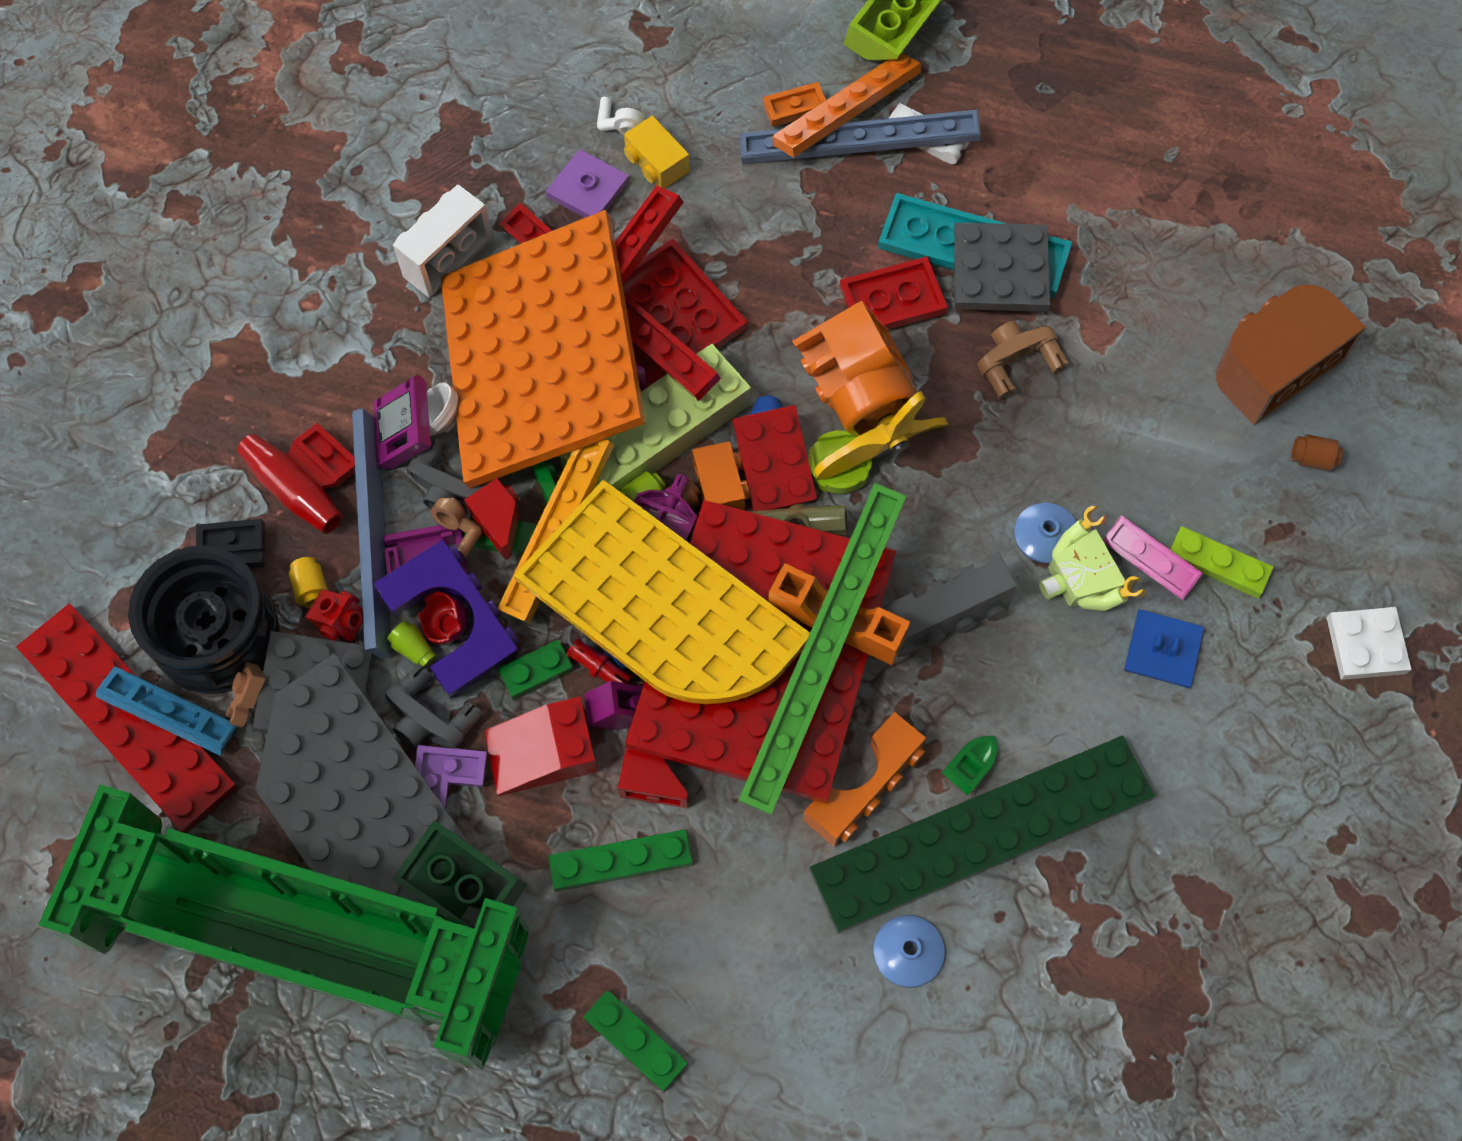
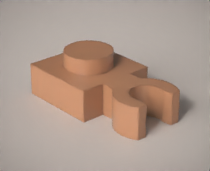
(246, 690)

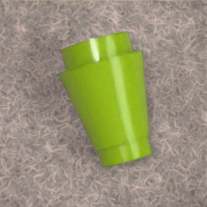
(411, 644)

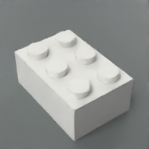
(443, 240)

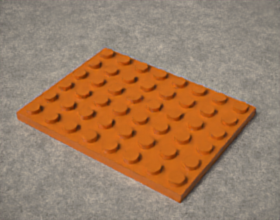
(540, 350)

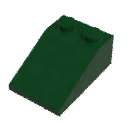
(455, 876)

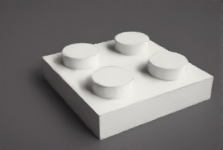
(1368, 643)

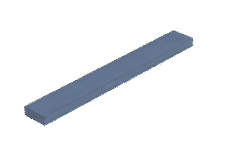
(872, 136)
(371, 532)

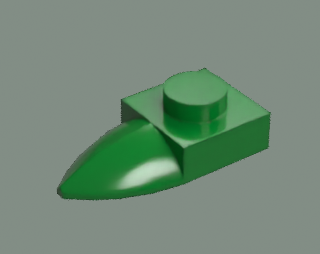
(972, 763)

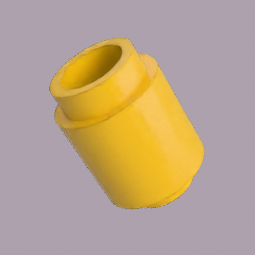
(306, 580)

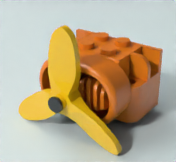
(866, 386)

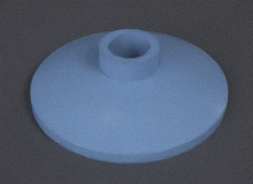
(1033, 538)
(903, 968)

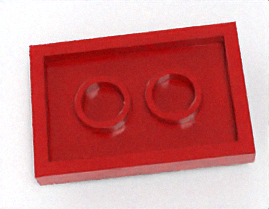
(897, 293)
(774, 458)

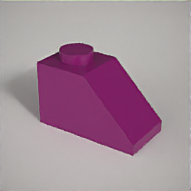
(612, 705)

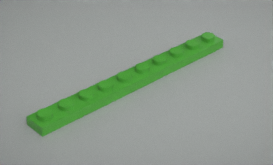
(822, 649)

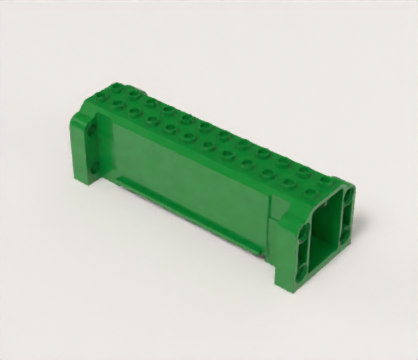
(287, 924)

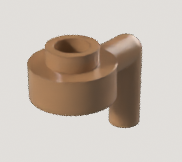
(450, 514)

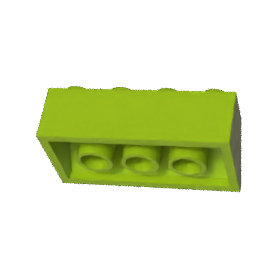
(887, 27)

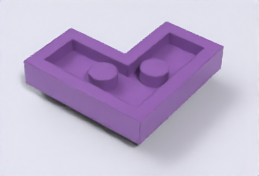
(450, 767)

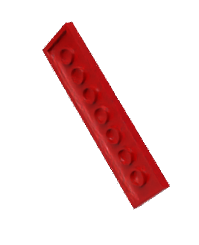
(167, 767)

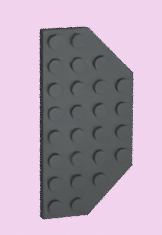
(344, 782)

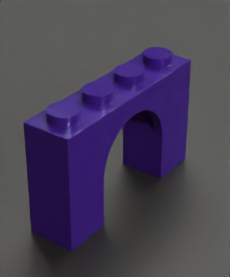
(441, 571)

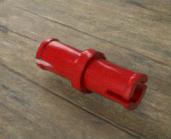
(597, 664)

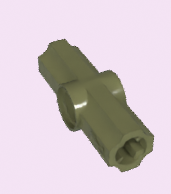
(827, 519)

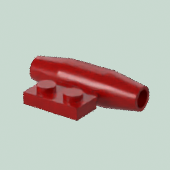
(299, 477)

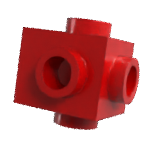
(336, 615)

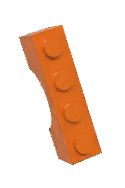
(872, 630)
(894, 748)

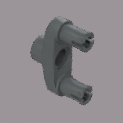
(435, 481)
(421, 724)

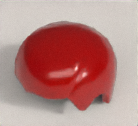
(443, 618)

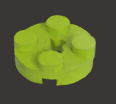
(845, 481)

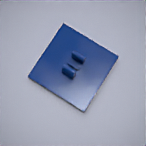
(1164, 648)

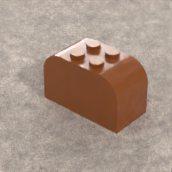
(1285, 349)

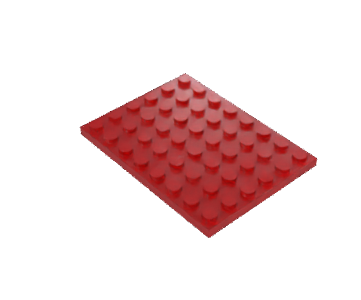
(730, 734)

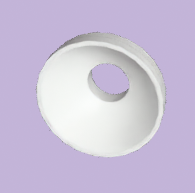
(442, 408)

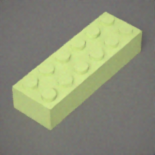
(673, 422)

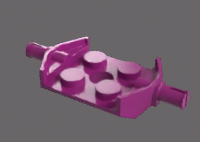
(670, 507)

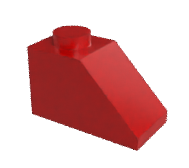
(497, 514)
(650, 780)

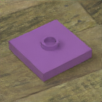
(587, 185)

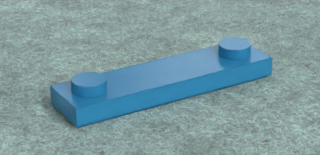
(166, 710)

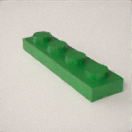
(620, 860)

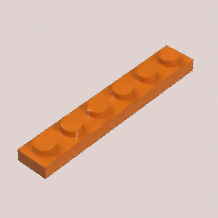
(845, 105)

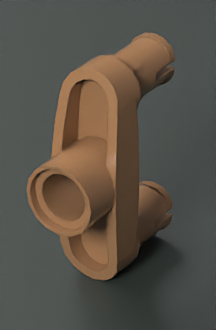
(1014, 345)

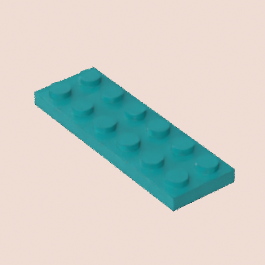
(927, 229)

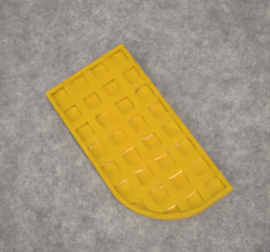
(660, 603)

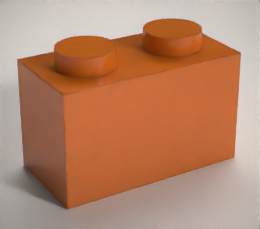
(719, 476)

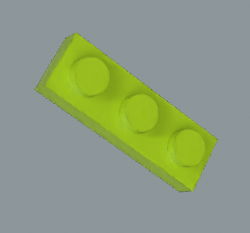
(1222, 562)

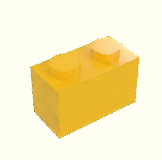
(656, 153)

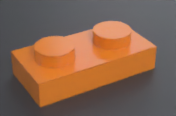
(792, 103)

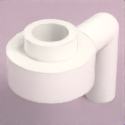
(624, 118)

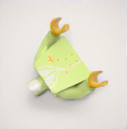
(1086, 571)

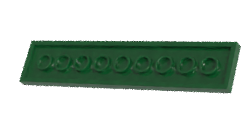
(980, 833)

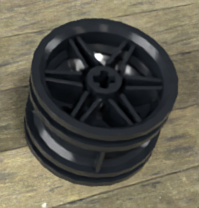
(185, 592)

